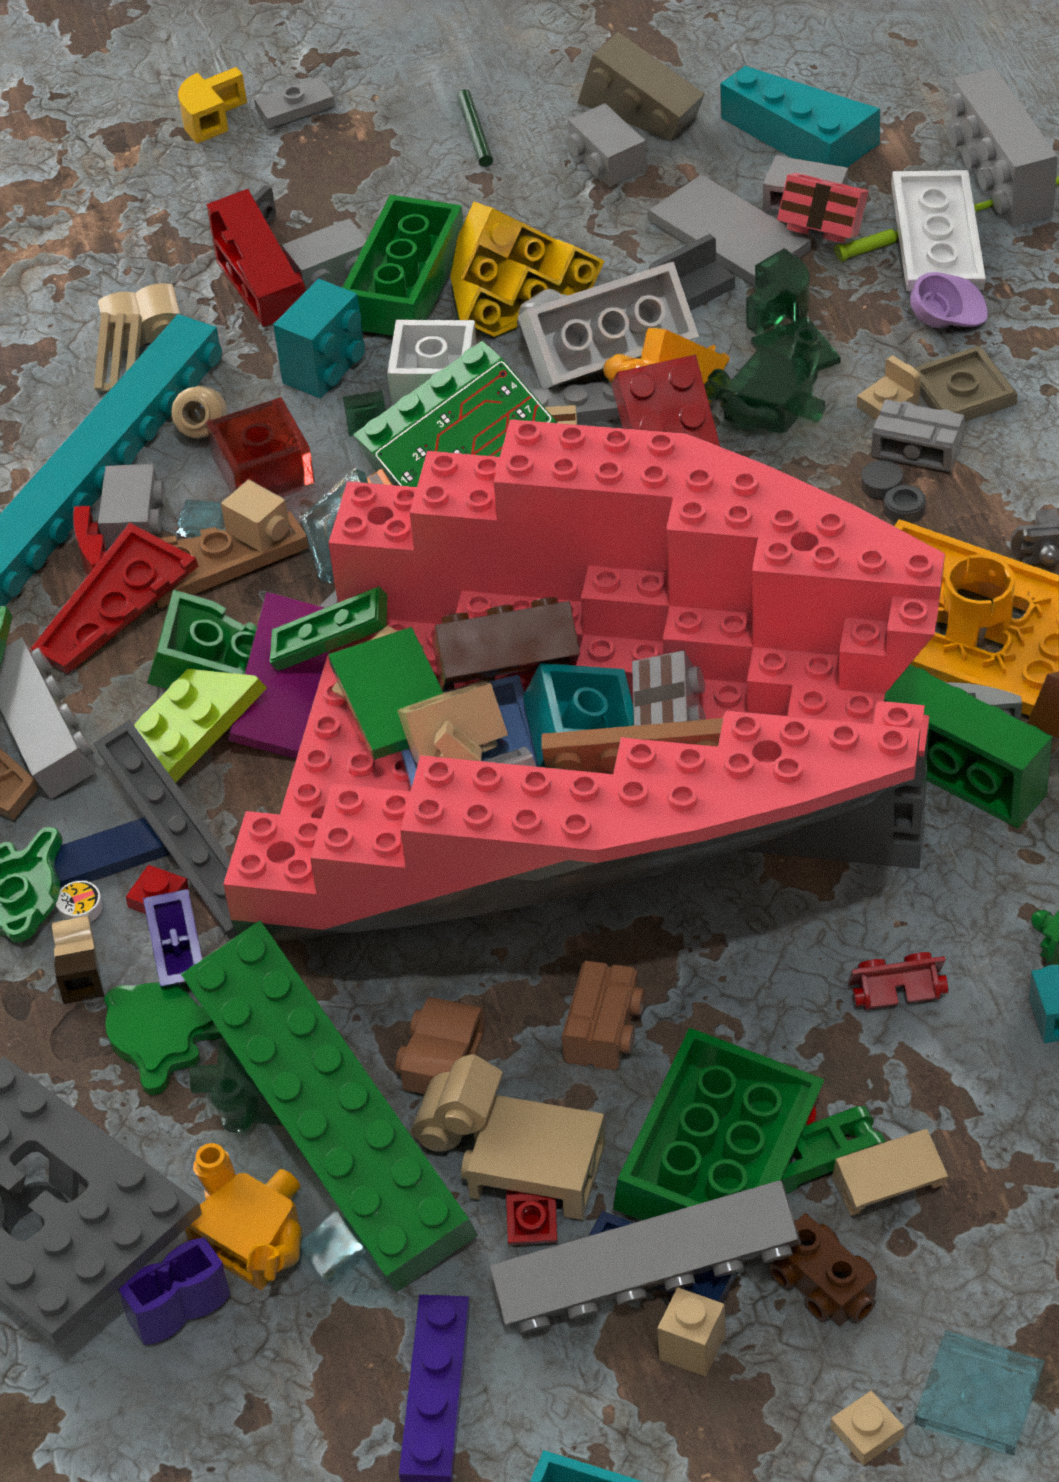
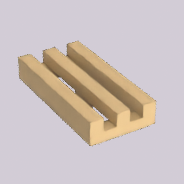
(120, 321)

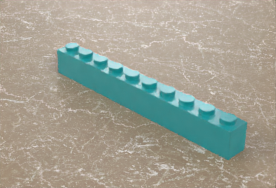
(108, 436)

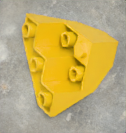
(507, 263)

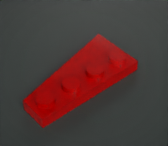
(116, 591)

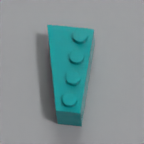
(799, 118)

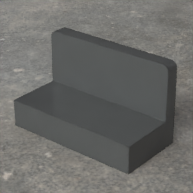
(699, 271)

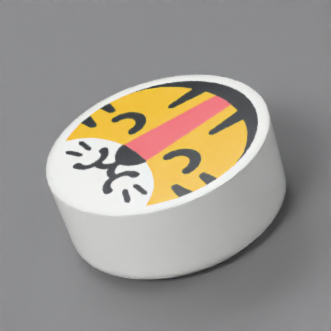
(79, 900)

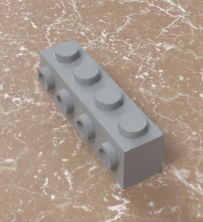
(40, 721)

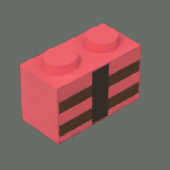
(822, 206)

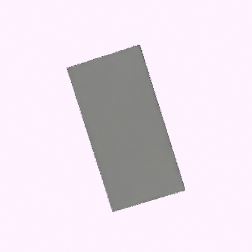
(740, 229)

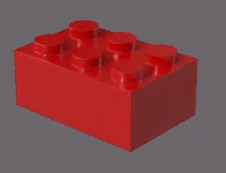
(665, 399)

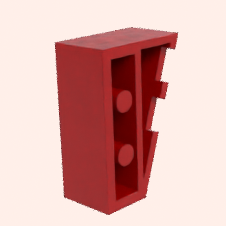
(253, 257)

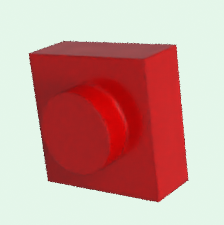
(152, 883)

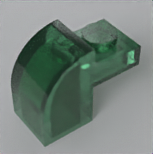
(780, 292)

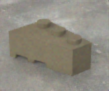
(639, 89)

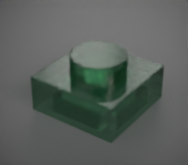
(361, 409)

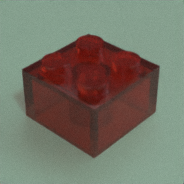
(261, 447)

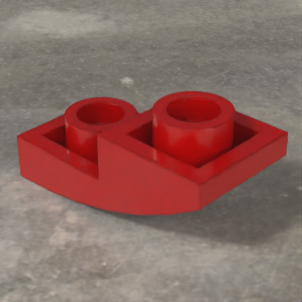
(88, 537)
(531, 1218)

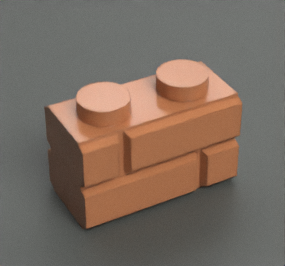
(601, 1015)

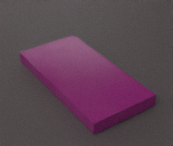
(282, 711)

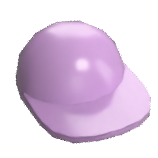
(947, 301)

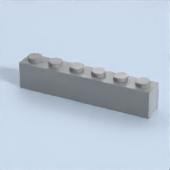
(644, 1256)

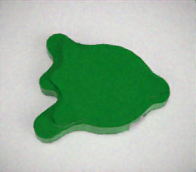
(28, 884)
(156, 1030)

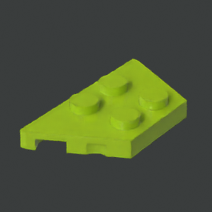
(195, 715)

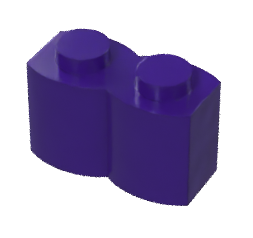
(178, 1289)

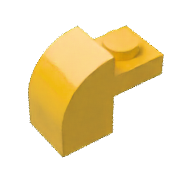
(206, 101)

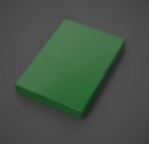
(380, 680)

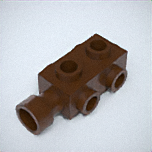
(813, 1270)

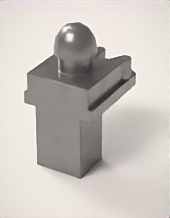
(1038, 542)

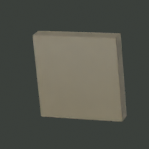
(965, 384)

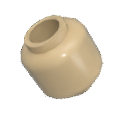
(186, 409)

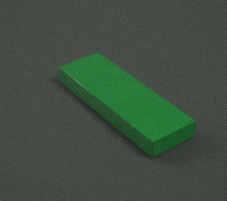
(329, 628)

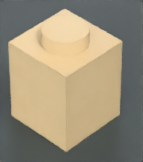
(255, 516)
(691, 1331)

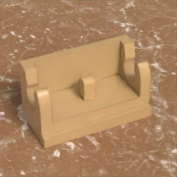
(888, 1171)

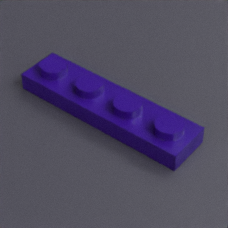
(435, 1389)

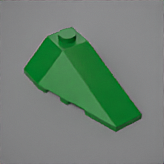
(199, 638)

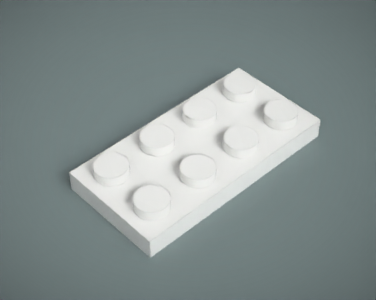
(937, 225)

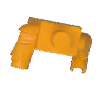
(665, 345)
(247, 1221)

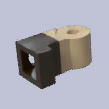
(75, 959)

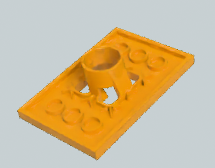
(1028, 642)

